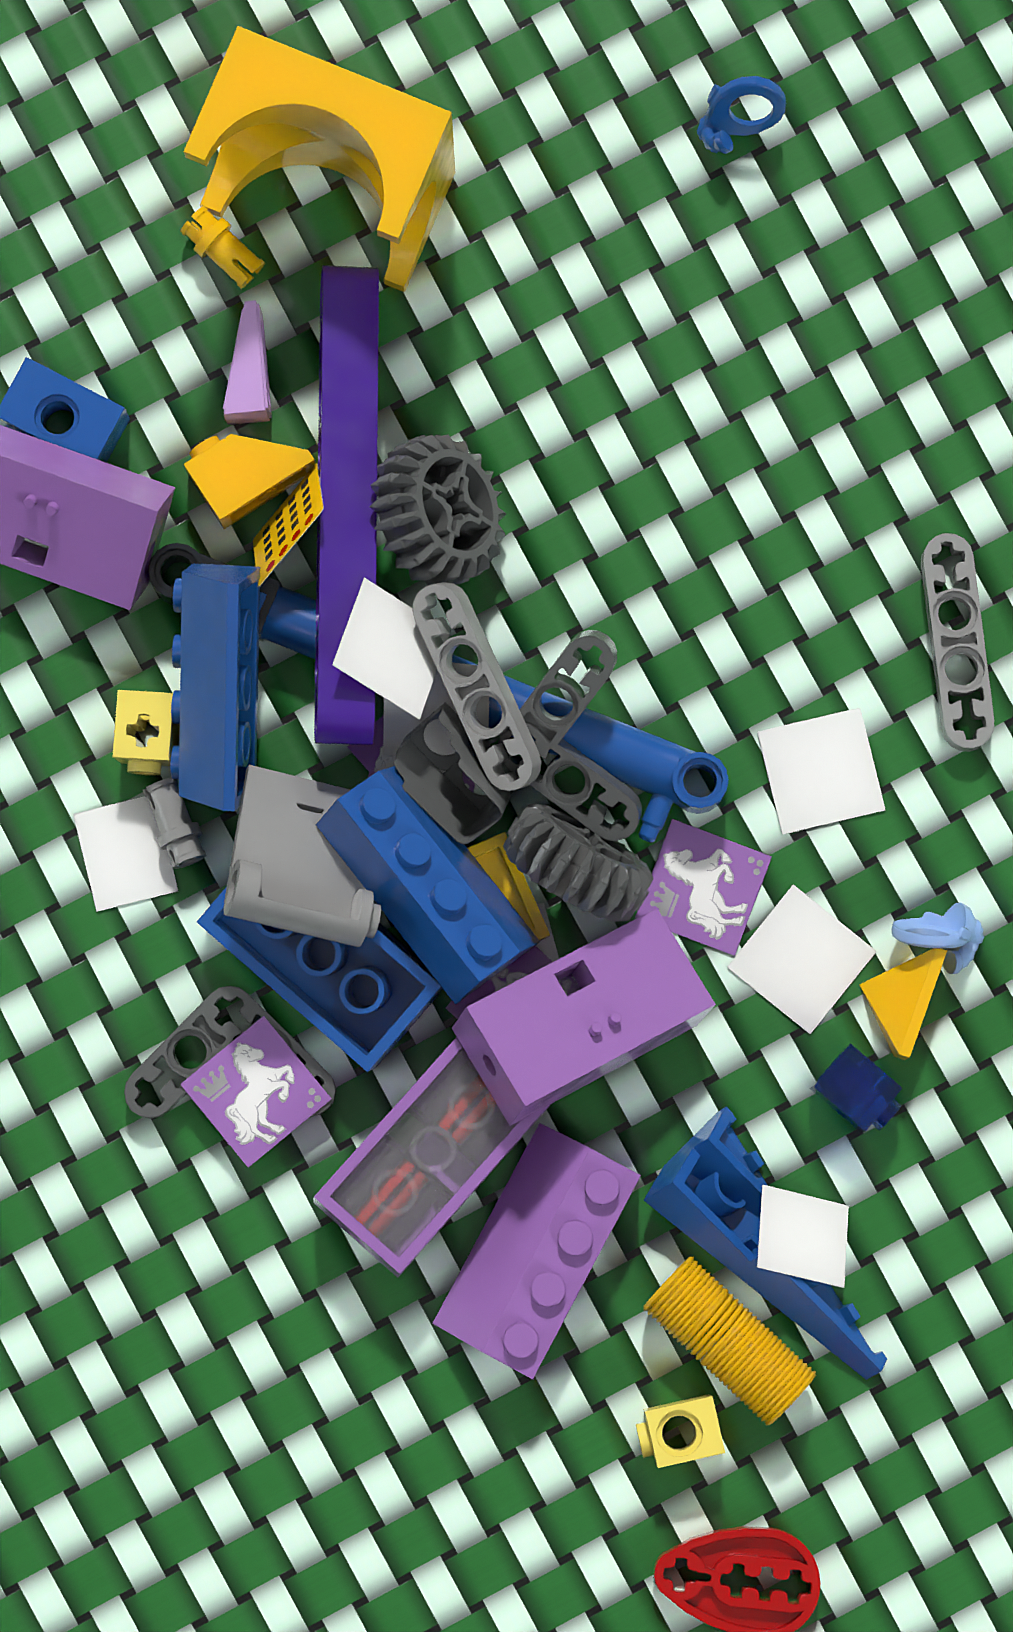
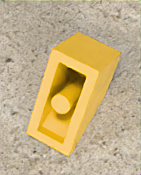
(244, 473)

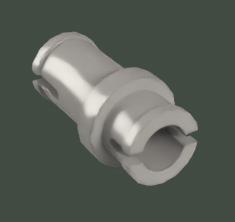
(177, 830)

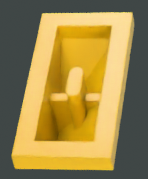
(902, 997)

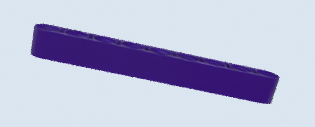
(346, 470)

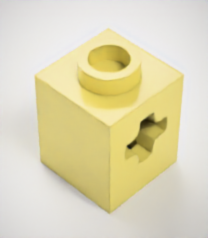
(132, 714)

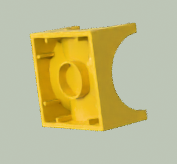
(293, 109)

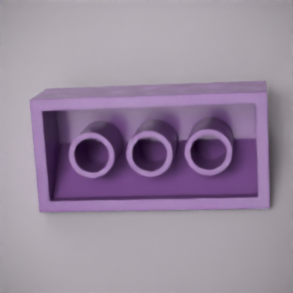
(536, 1250)

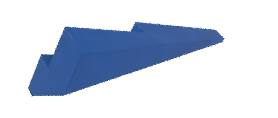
(715, 1199)

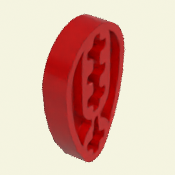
(754, 1549)

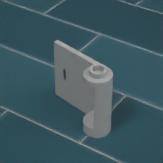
(287, 869)

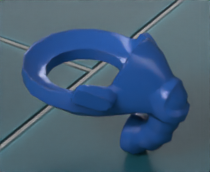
(721, 122)

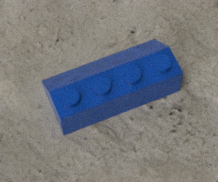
(216, 682)
(426, 884)

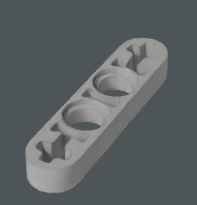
(965, 641)
(486, 681)

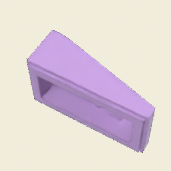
(248, 382)

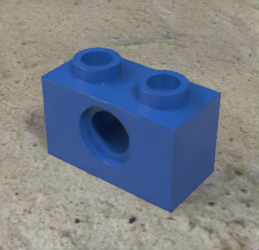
(41, 392)

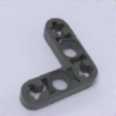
(551, 729)
(203, 1025)

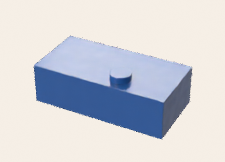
(351, 993)

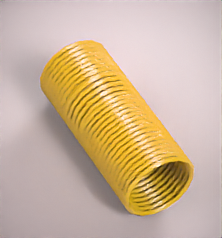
(746, 1357)

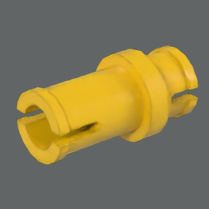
(222, 246)

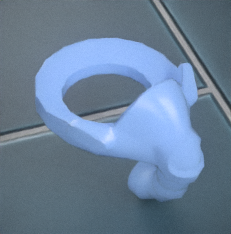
(952, 930)

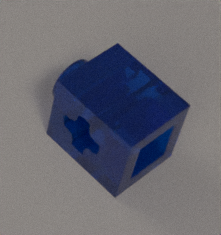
(858, 1090)

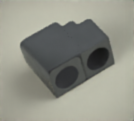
(445, 794)

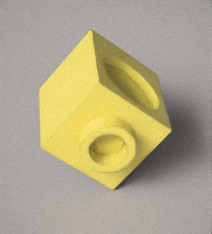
(706, 1439)

